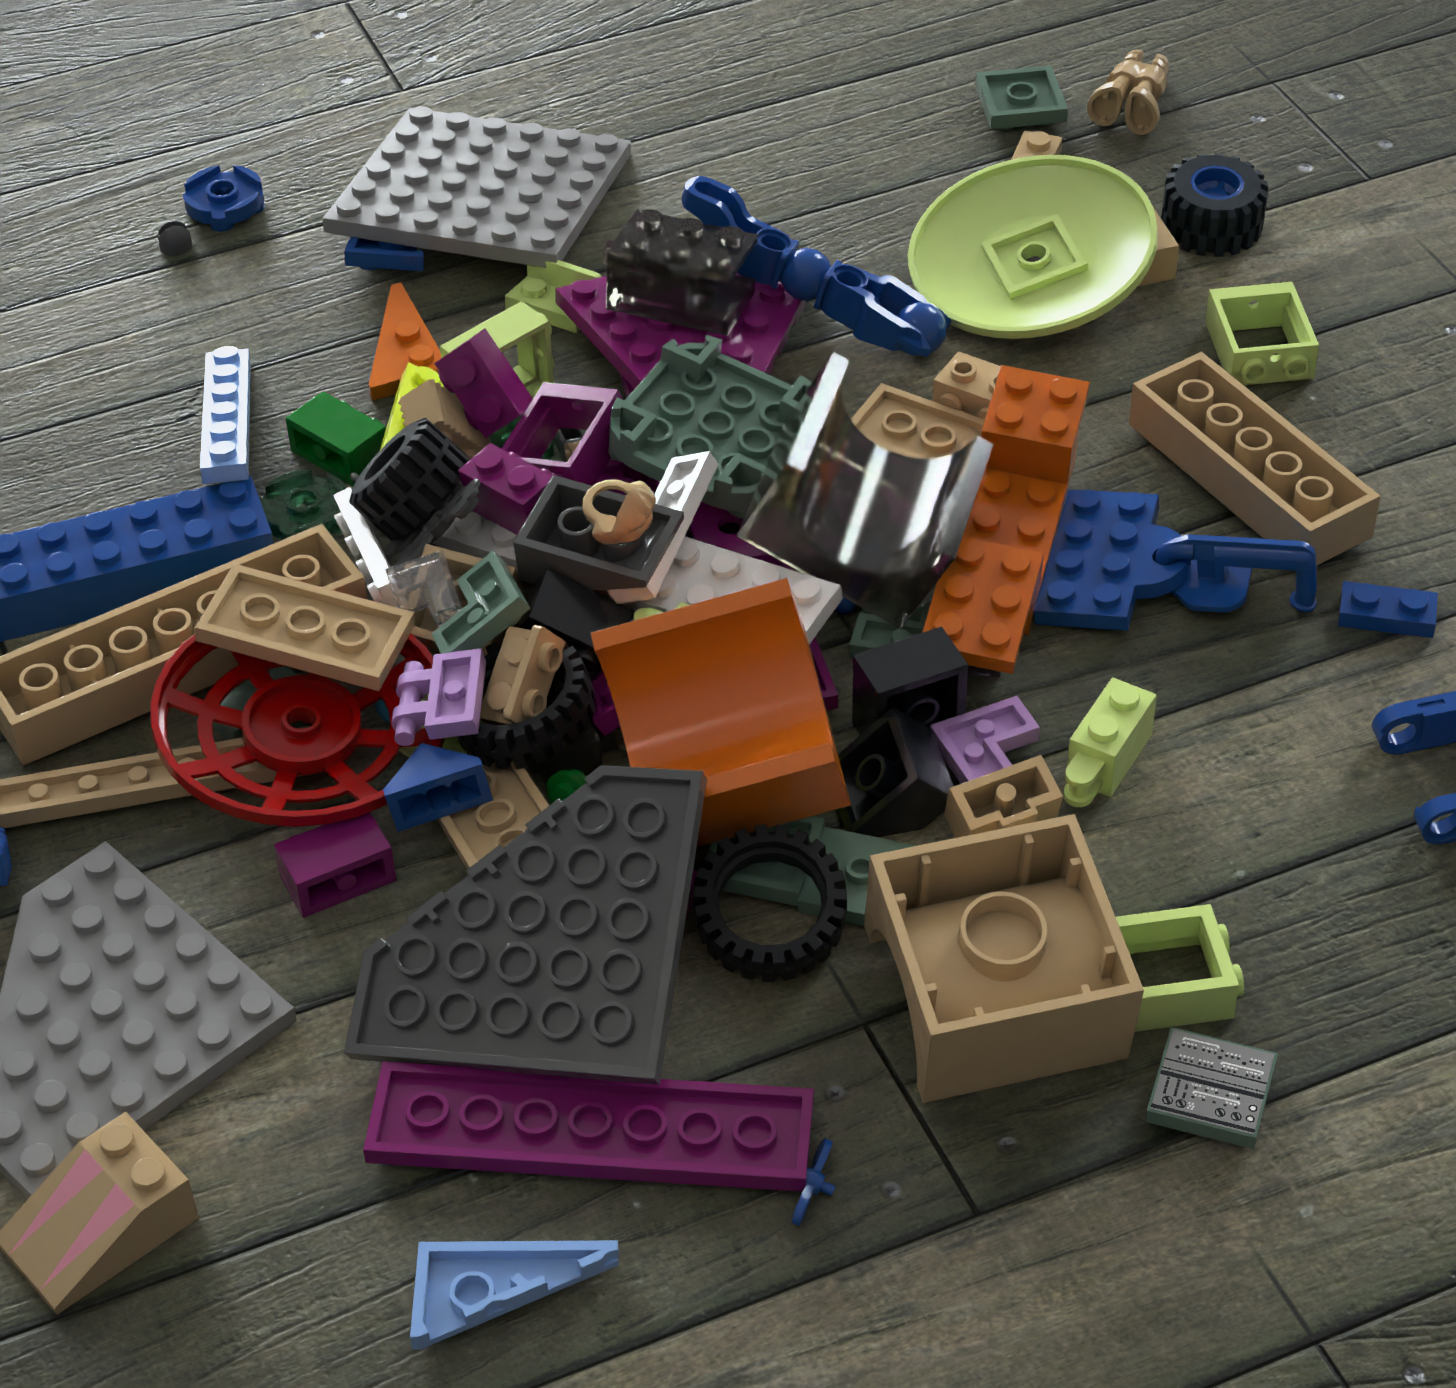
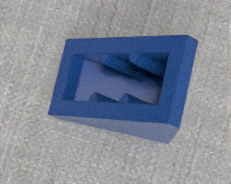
(435, 785)

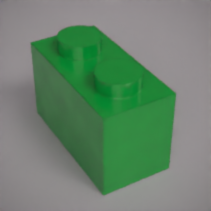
(334, 436)

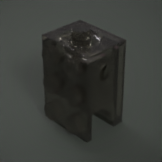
(679, 271)

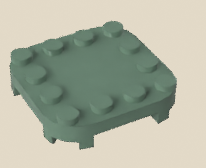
(702, 404)

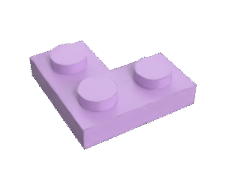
(977, 740)

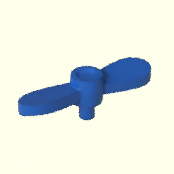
(814, 1181)

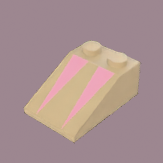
(97, 1213)

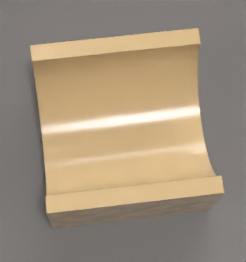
(1005, 956)

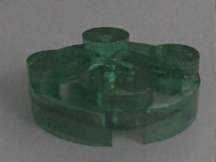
(298, 488)

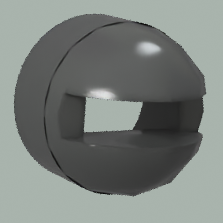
(174, 238)

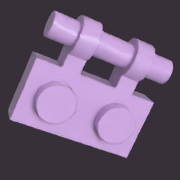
(453, 697)

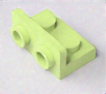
(539, 287)

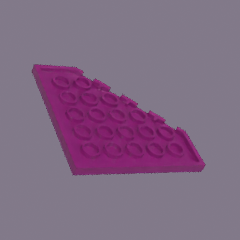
(636, 342)

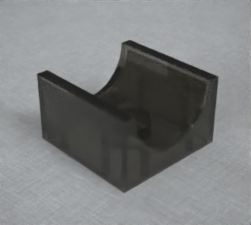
(858, 511)

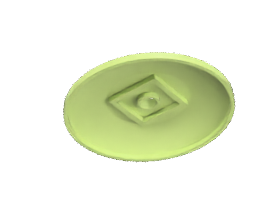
(1068, 210)

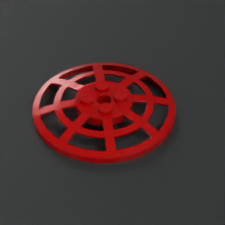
(277, 744)

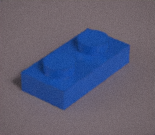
(1388, 609)

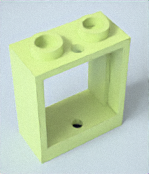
(1275, 307)
(532, 335)
(1190, 1000)

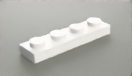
(682, 490)
(365, 549)

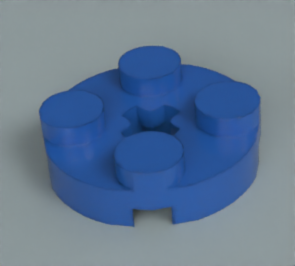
(223, 196)

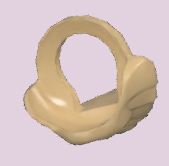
(632, 518)

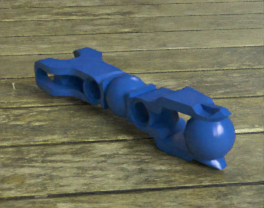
(873, 306)

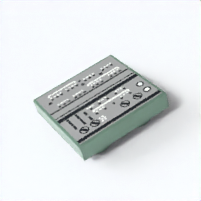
(1211, 1088)

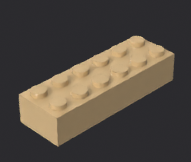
(1252, 458)

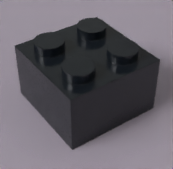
(914, 675)

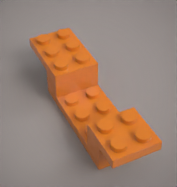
(995, 580)

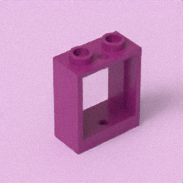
(555, 408)

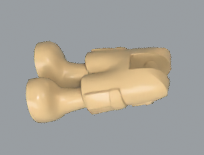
(1138, 85)

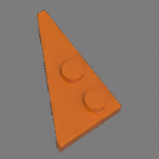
(401, 341)

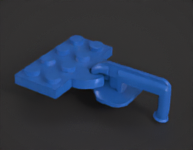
(1115, 553)

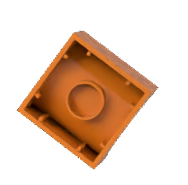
(730, 696)

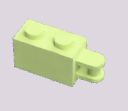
(1108, 741)

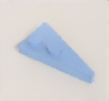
(480, 1280)

